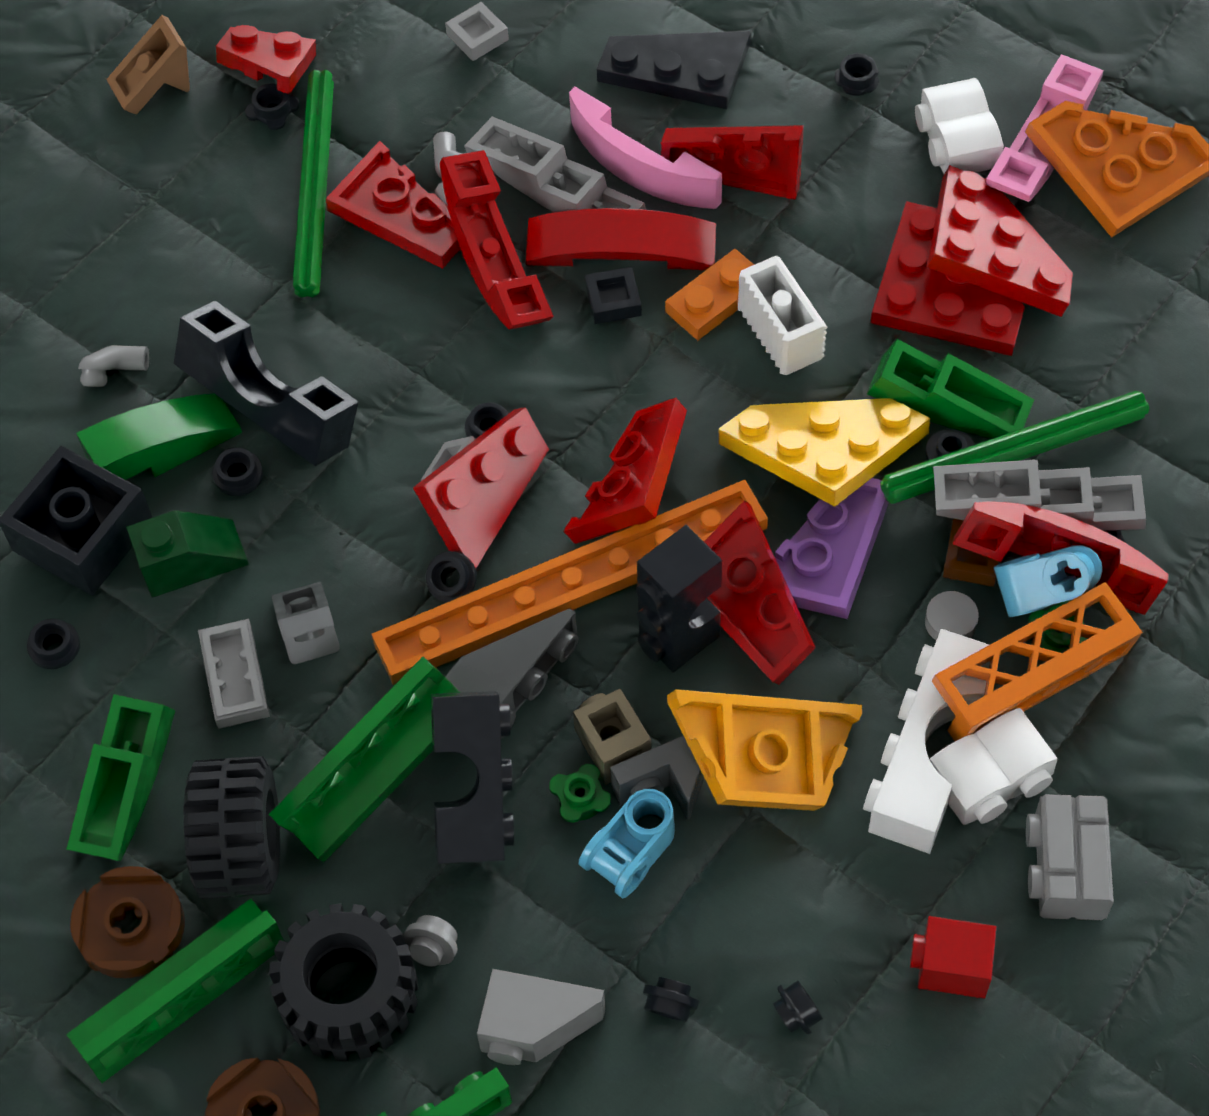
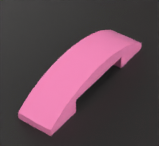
(1023, 167)
(681, 182)

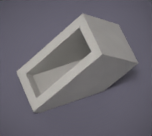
(534, 1016)

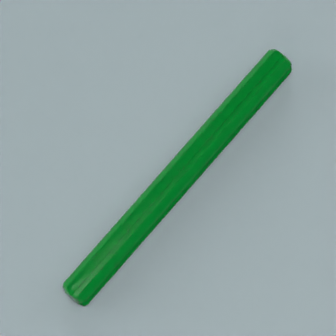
(313, 184)
(1021, 443)

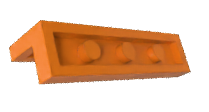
(1050, 677)

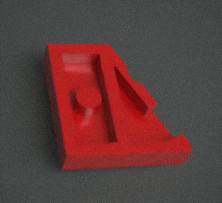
(256, 53)

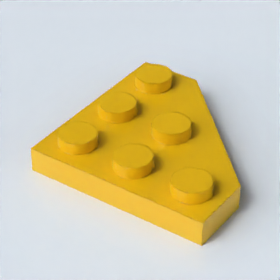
(825, 444)

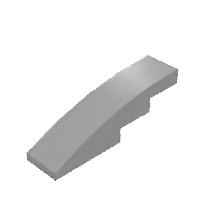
(543, 171)
(1101, 501)

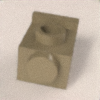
(610, 716)

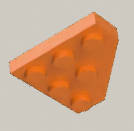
(1119, 160)

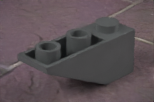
(518, 663)

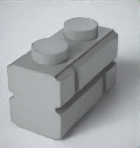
(1072, 857)

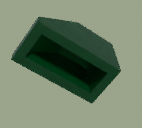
(185, 549)

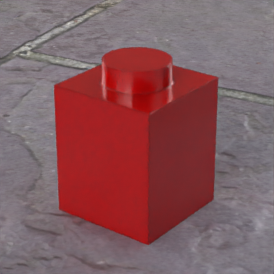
(954, 956)

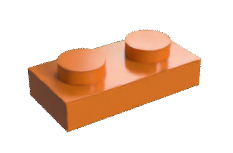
(709, 297)

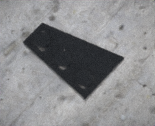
(678, 66)

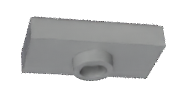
(233, 673)

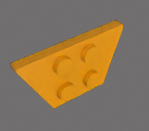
(765, 747)

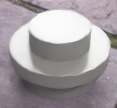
(431, 941)

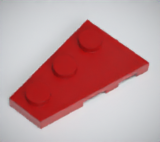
(748, 157)

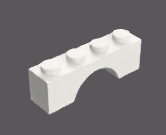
(913, 794)

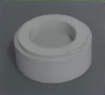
(953, 613)

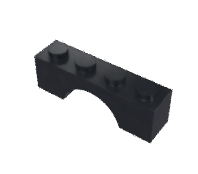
(221, 355)

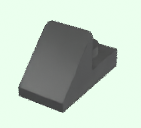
(306, 623)
(657, 769)

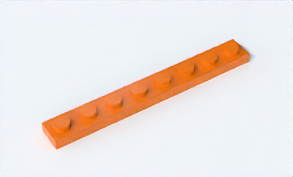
(549, 587)

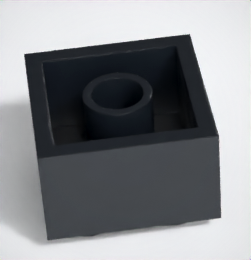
(74, 519)

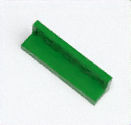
(364, 764)
(176, 990)

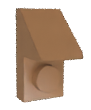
(153, 61)

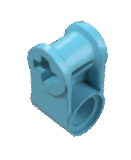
(1041, 581)
(626, 851)

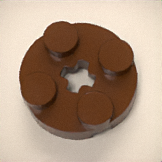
(146, 946)
(264, 1084)

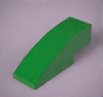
(950, 392)
(159, 435)
(120, 777)

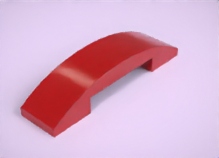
(621, 235)
(486, 244)
(1027, 530)

